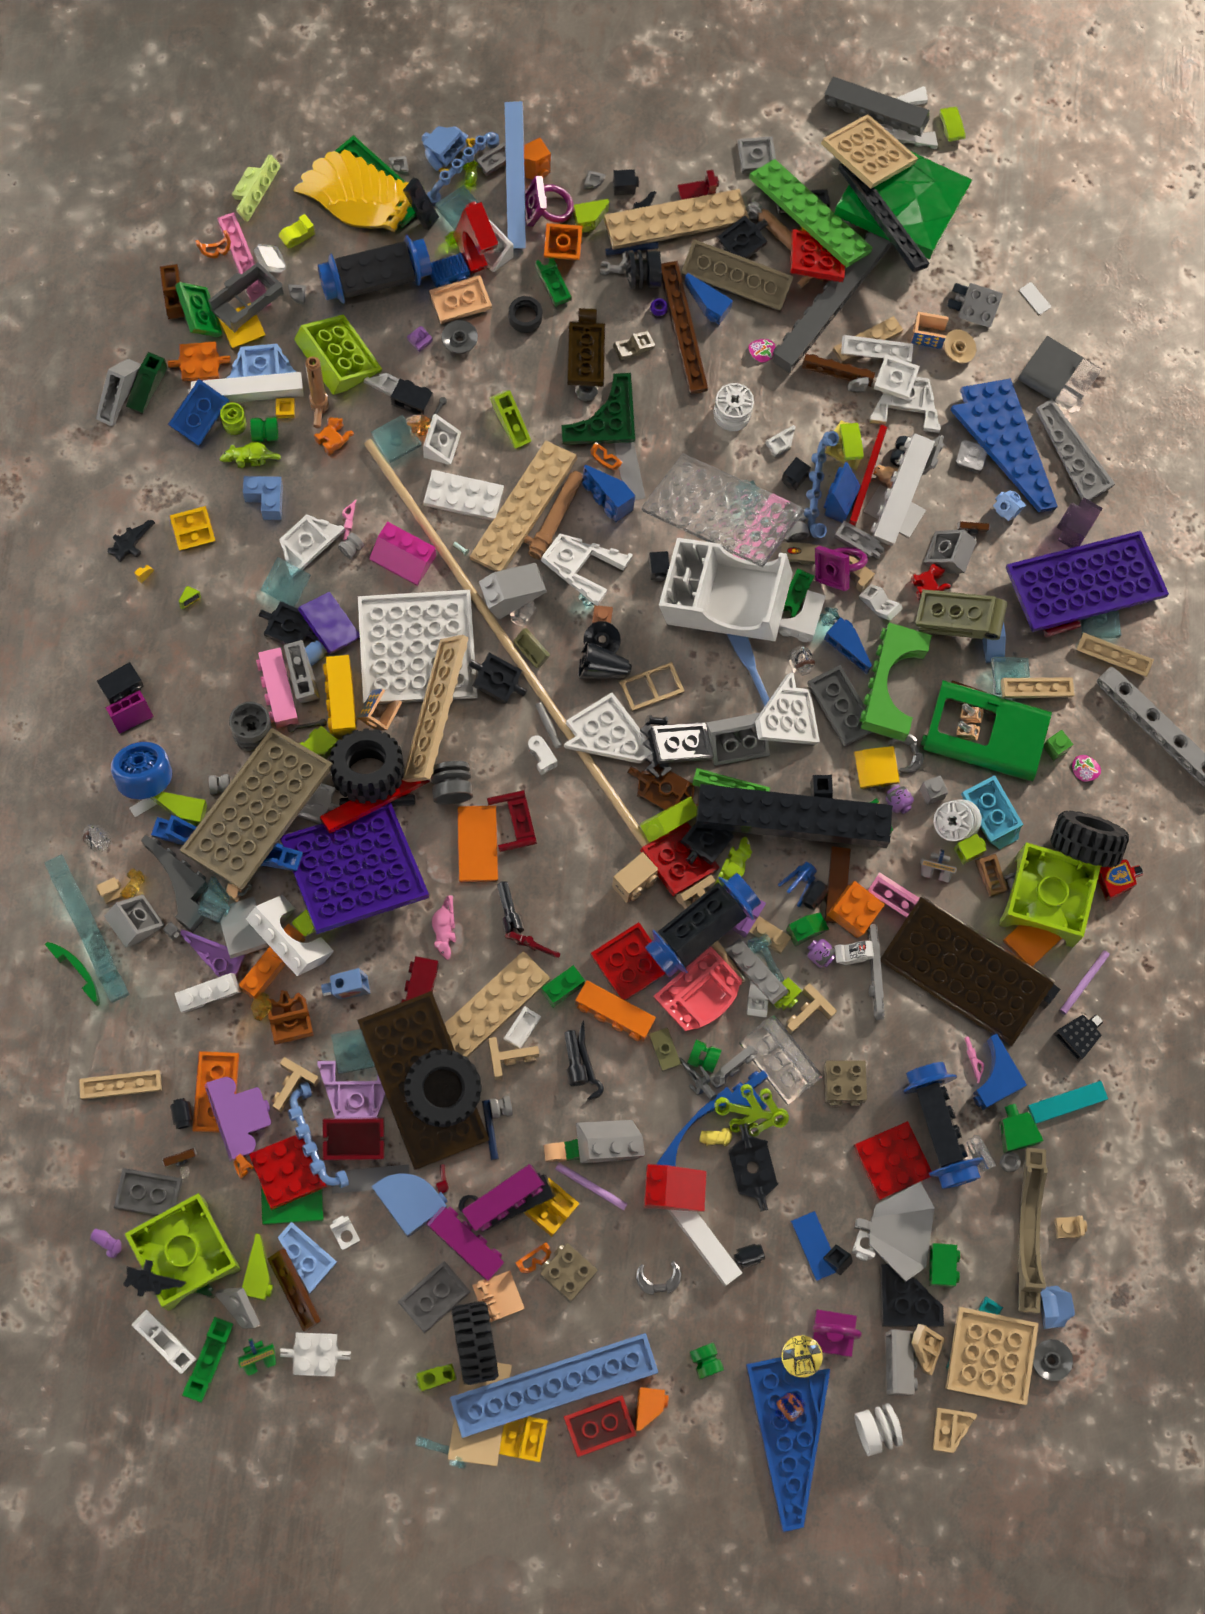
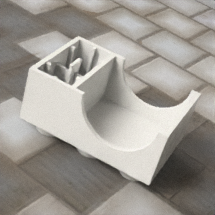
(723, 592)

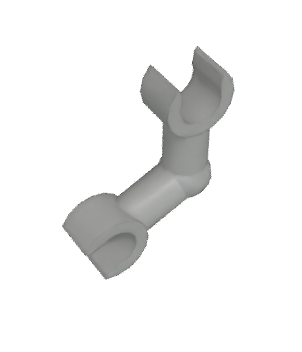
(613, 268)

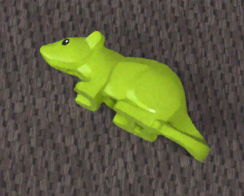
(251, 453)
(737, 860)

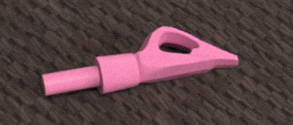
(349, 518)
(974, 1061)

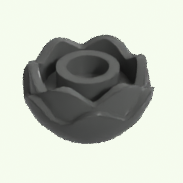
(586, 395)

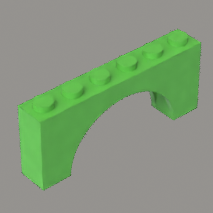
(880, 713)

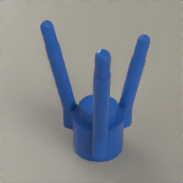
(804, 873)

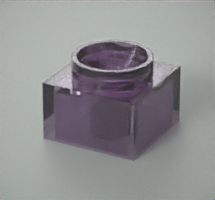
(1078, 522)

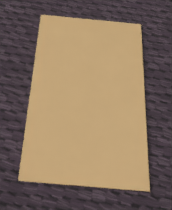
(483, 1446)

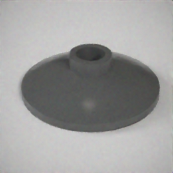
(459, 329)
(1062, 1360)

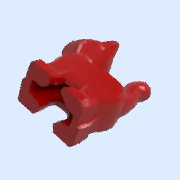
(927, 580)

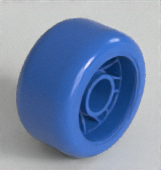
(141, 770)

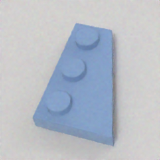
(307, 1257)

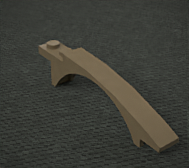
(1029, 1260)

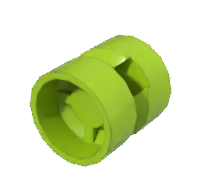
(233, 418)

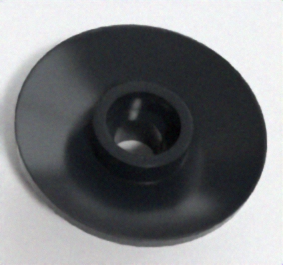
(605, 629)

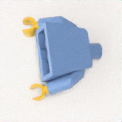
(444, 145)

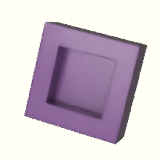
(420, 338)

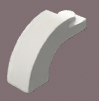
(163, 1341)

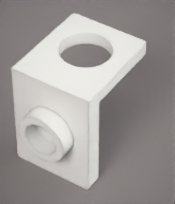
(344, 1224)
(862, 1254)

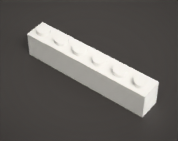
(902, 490)

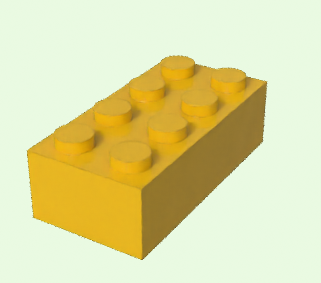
(339, 696)

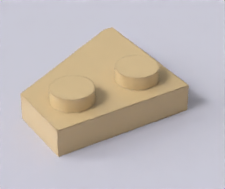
(927, 1347)
(950, 1429)

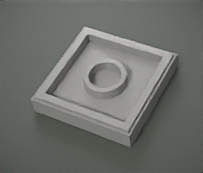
(755, 153)

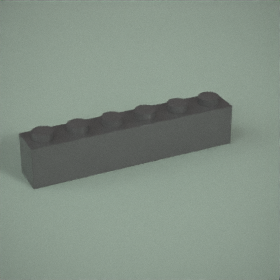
(879, 106)

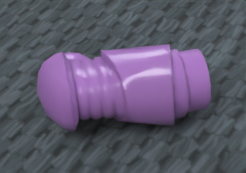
(105, 1240)

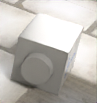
(933, 790)

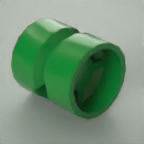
(264, 429)
(710, 1059)
(706, 1360)

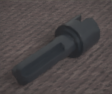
(511, 918)
(576, 1071)

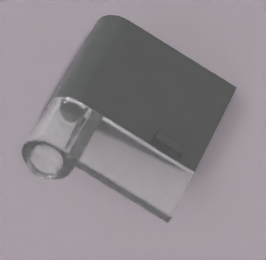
(1060, 374)

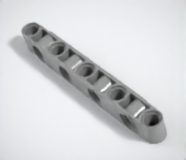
(1160, 729)

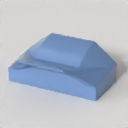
(1056, 1307)

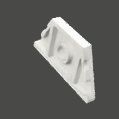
(308, 540)

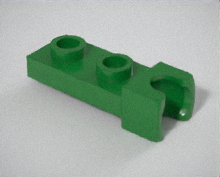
(553, 282)
(797, 591)

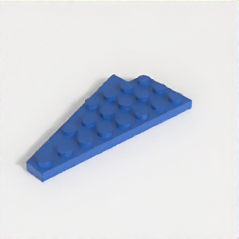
(999, 425)
(789, 1446)

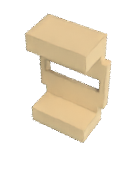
(110, 890)

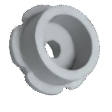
(753, 210)

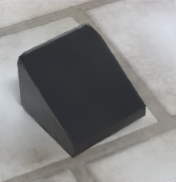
(838, 1259)

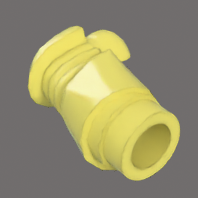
(716, 1137)

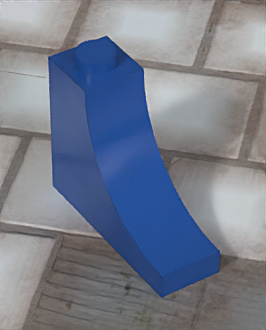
(1003, 1077)

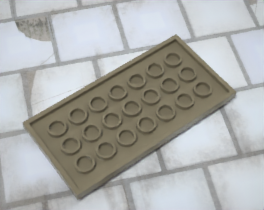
(256, 808)

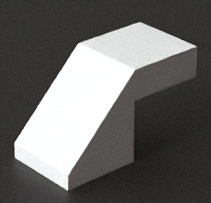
(879, 603)
(757, 1002)

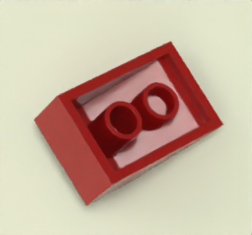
(674, 1188)

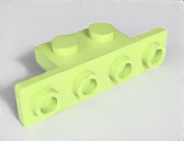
(253, 186)

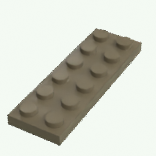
(737, 275)

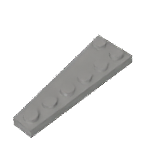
(1081, 464)

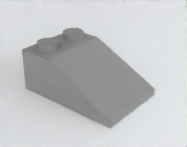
(512, 588)

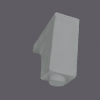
(116, 389)

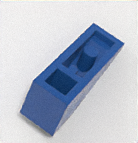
(710, 301)
(847, 642)

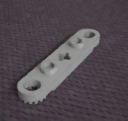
(876, 988)

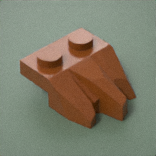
(289, 1018)

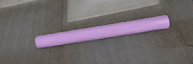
(1084, 982)
(591, 1186)

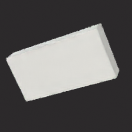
(522, 1028)

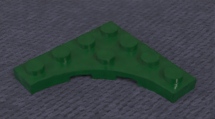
(611, 422)

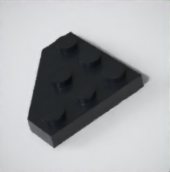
(907, 1302)

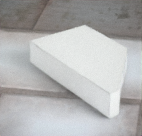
(384, 382)
(781, 442)

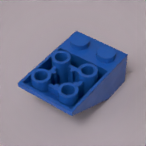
(609, 492)
(842, 494)

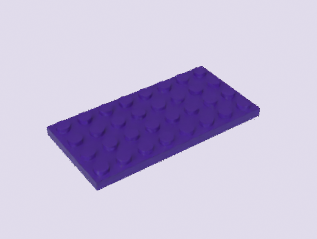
(1086, 581)

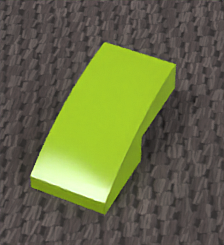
(952, 124)
(852, 441)

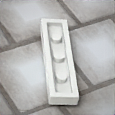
(876, 348)

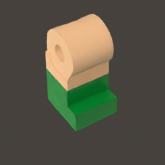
(562, 1151)

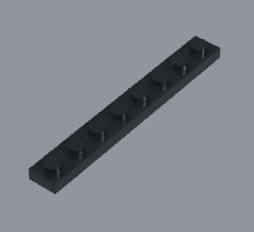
(887, 221)

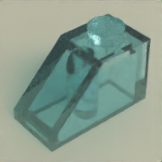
(214, 901)

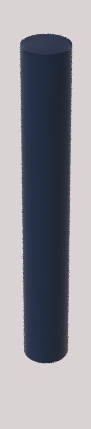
(642, 247)
(490, 1129)

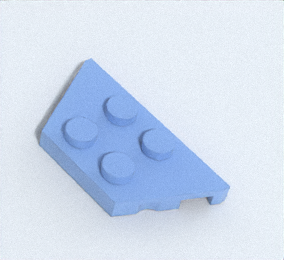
(260, 361)

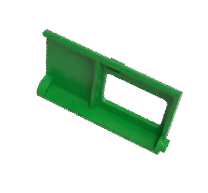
(1014, 740)

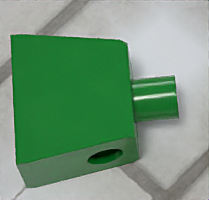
(1018, 1130)

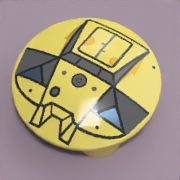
(802, 1356)

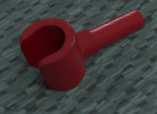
(443, 1185)

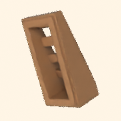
(997, 872)

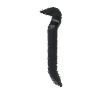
(586, 1061)

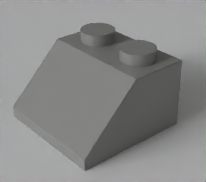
(950, 550)
(133, 920)

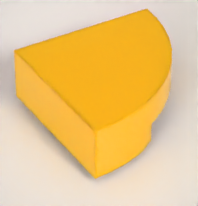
(143, 573)

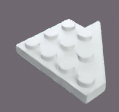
(788, 715)
(607, 731)

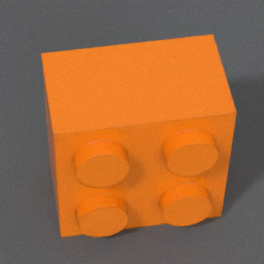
(855, 909)

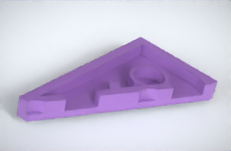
(214, 954)

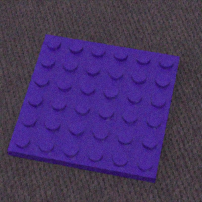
(355, 870)

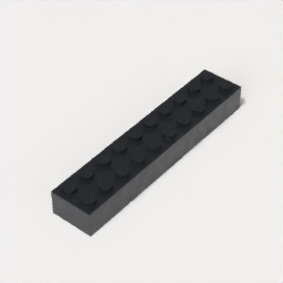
(794, 816)

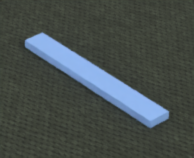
(515, 174)

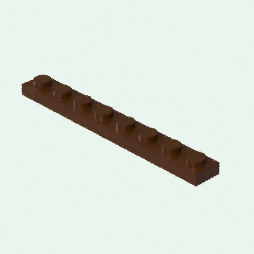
(683, 328)

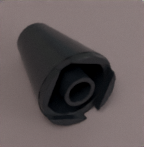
(602, 663)

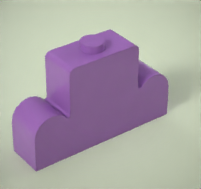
(237, 1115)

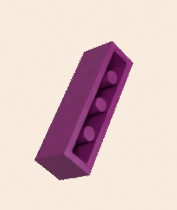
(503, 1197)
(465, 1242)

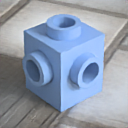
(1009, 505)

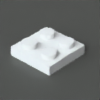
(896, 377)

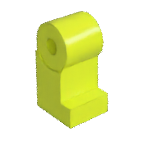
(297, 232)

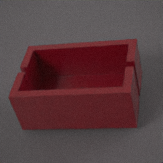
(354, 1138)

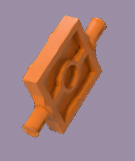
(199, 361)

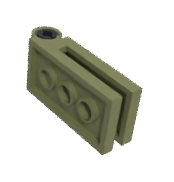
(961, 614)

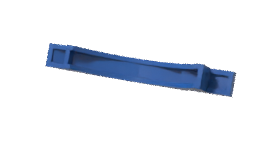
(179, 831)
(736, 1097)

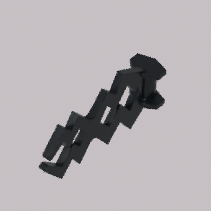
(649, 744)

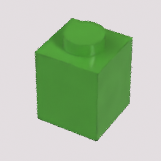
(1057, 745)

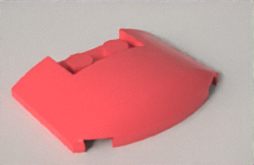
(702, 993)

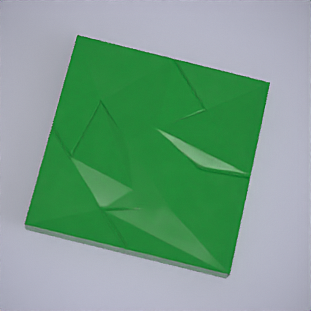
(920, 198)

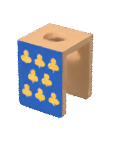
(929, 321)
(369, 707)

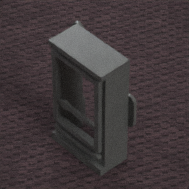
(234, 286)

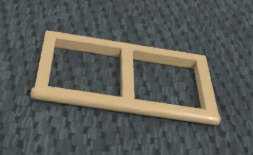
(656, 698)

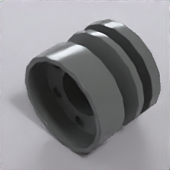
(249, 717)
(451, 782)

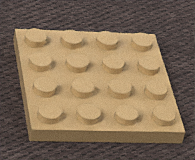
(869, 151)
(992, 1356)

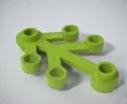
(754, 1112)

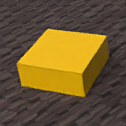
(285, 408)

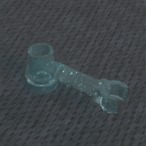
(761, 945)
(428, 1444)

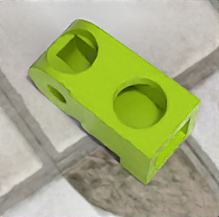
(435, 1377)

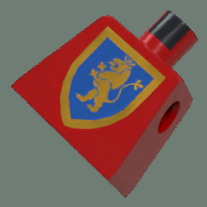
(1118, 879)

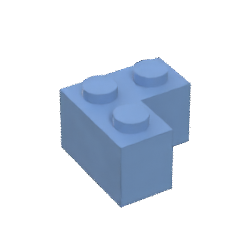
(267, 492)

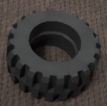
(367, 745)
(1089, 839)
(469, 1096)
(475, 1342)

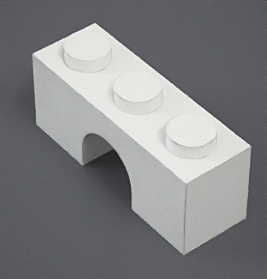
(207, 992)

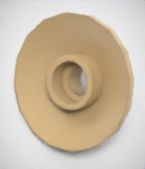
(963, 342)

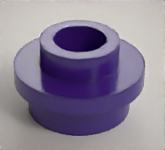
(659, 303)

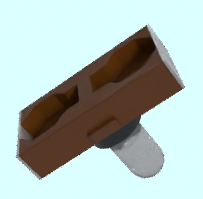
(973, 527)
(180, 1159)

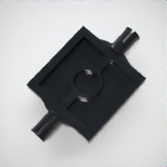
(743, 237)
(286, 625)
(497, 678)
(706, 843)

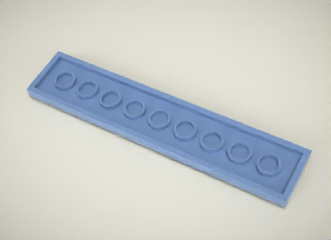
(553, 1385)

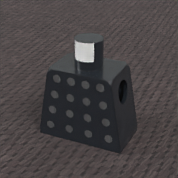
(1079, 1035)

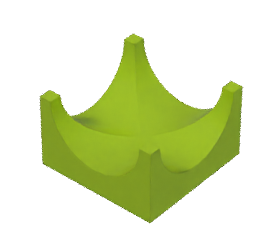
(1051, 893)
(183, 1247)

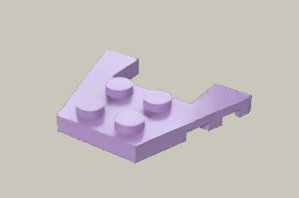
(351, 1097)

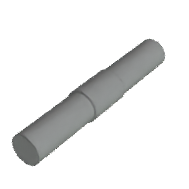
(548, 725)

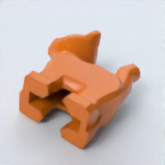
(333, 438)

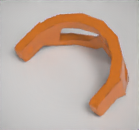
(202, 247)
(613, 467)
(244, 1163)
(545, 1247)

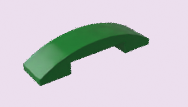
(61, 954)
(208, 1360)

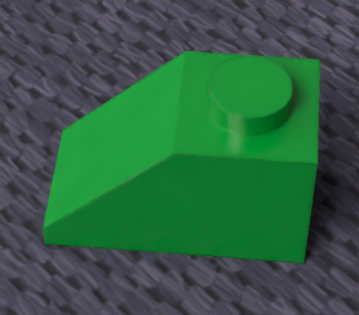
(806, 928)

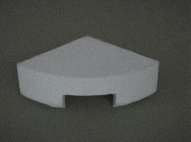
(399, 165)
(593, 180)
(297, 293)
(858, 385)

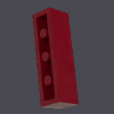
(422, 978)

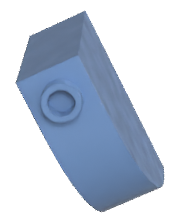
(409, 1200)

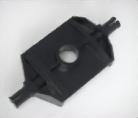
(755, 1184)

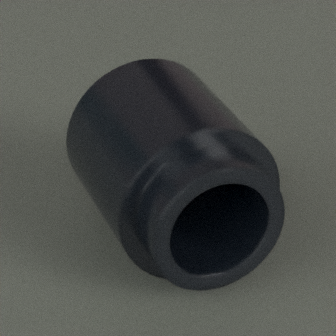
(814, 894)
(181, 1113)
(749, 1255)

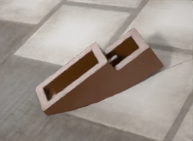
(170, 277)

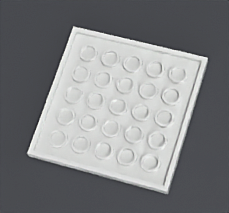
(402, 640)

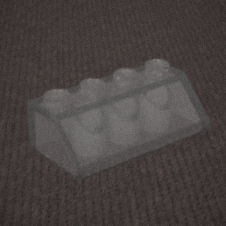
(782, 1059)

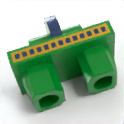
(265, 1353)

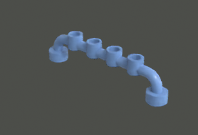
(490, 140)
(818, 530)
(310, 1148)

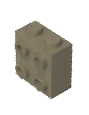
(845, 1082)
(568, 1271)

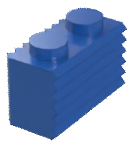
(449, 270)

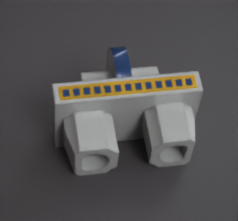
(946, 870)

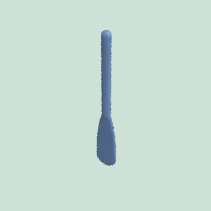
(744, 651)

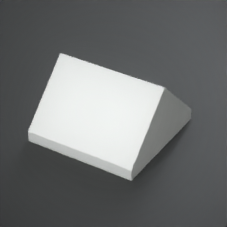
(502, 254)
(441, 441)

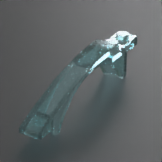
(87, 928)

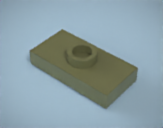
(531, 648)
(664, 1049)

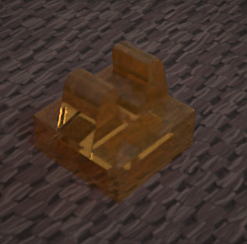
(419, 424)

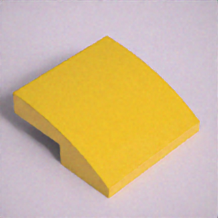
(246, 333)
(192, 528)
(877, 767)
(553, 1212)
(523, 1438)

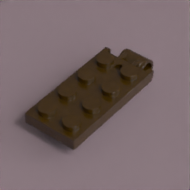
(586, 350)

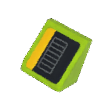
(188, 597)

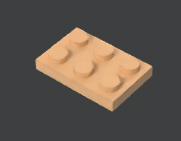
(460, 299)

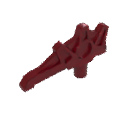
(529, 942)

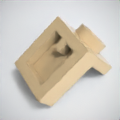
(1070, 1227)

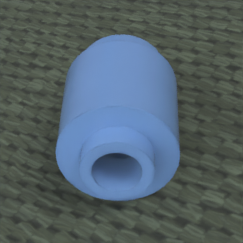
(315, 652)

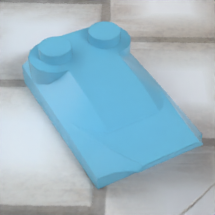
(998, 815)

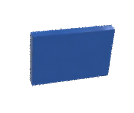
(198, 412)

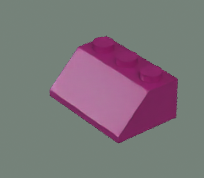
(402, 553)

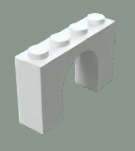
(805, 623)
(298, 956)

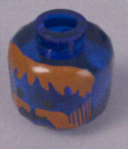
(789, 1407)

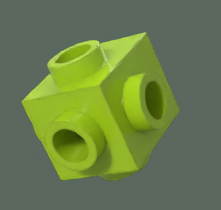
(790, 998)

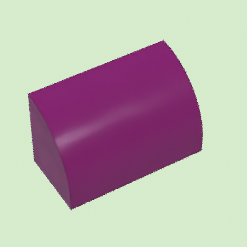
(129, 711)

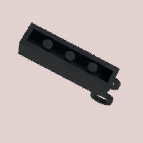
(531, 1202)

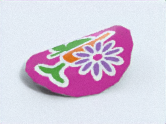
(762, 349)
(1086, 768)

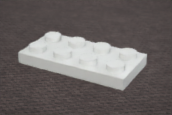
(463, 495)

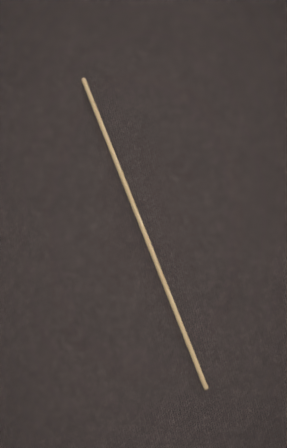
(521, 664)

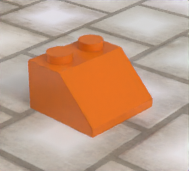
(536, 159)
(563, 241)
(649, 1405)

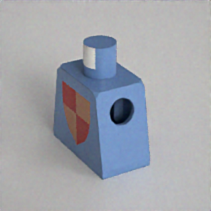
(347, 984)

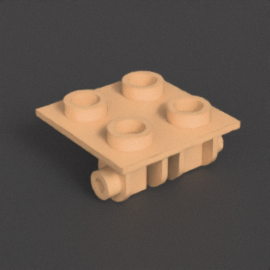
(500, 1295)

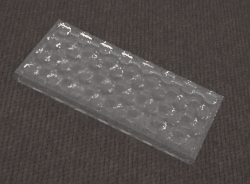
(723, 509)

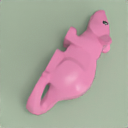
(442, 924)

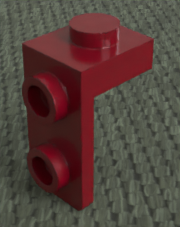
(699, 188)

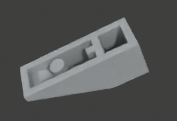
(301, 672)

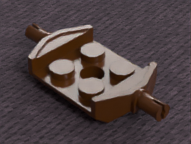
(650, 787)

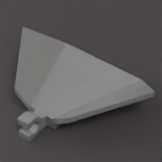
(902, 1230)

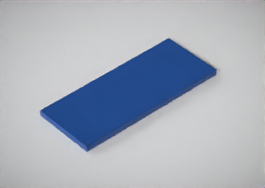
(813, 1244)

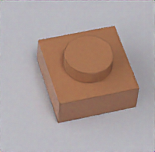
(602, 613)

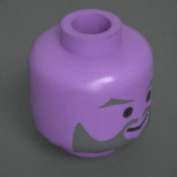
(900, 799)
(821, 953)

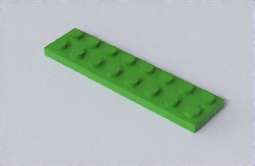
(810, 213)

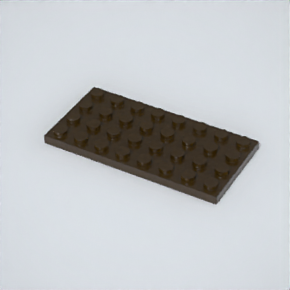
(967, 970)
(396, 1041)

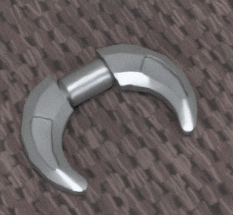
(917, 759)
(669, 1286)

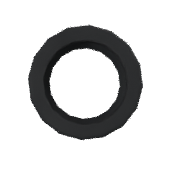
(525, 301)

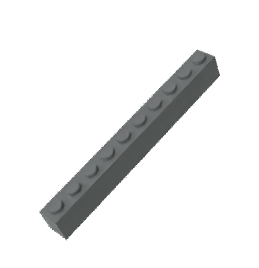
(827, 306)

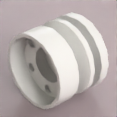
(733, 407)
(967, 820)
(878, 1429)

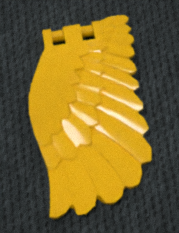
(355, 191)

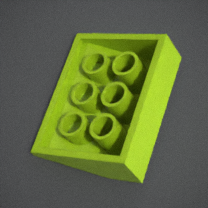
(340, 350)

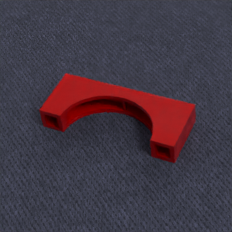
(475, 236)

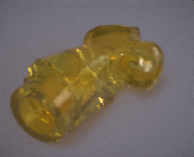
(133, 885)

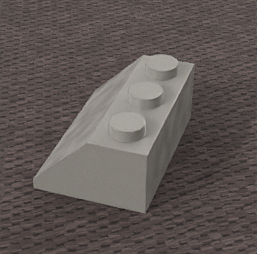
(736, 740)
(609, 1141)
(900, 1363)

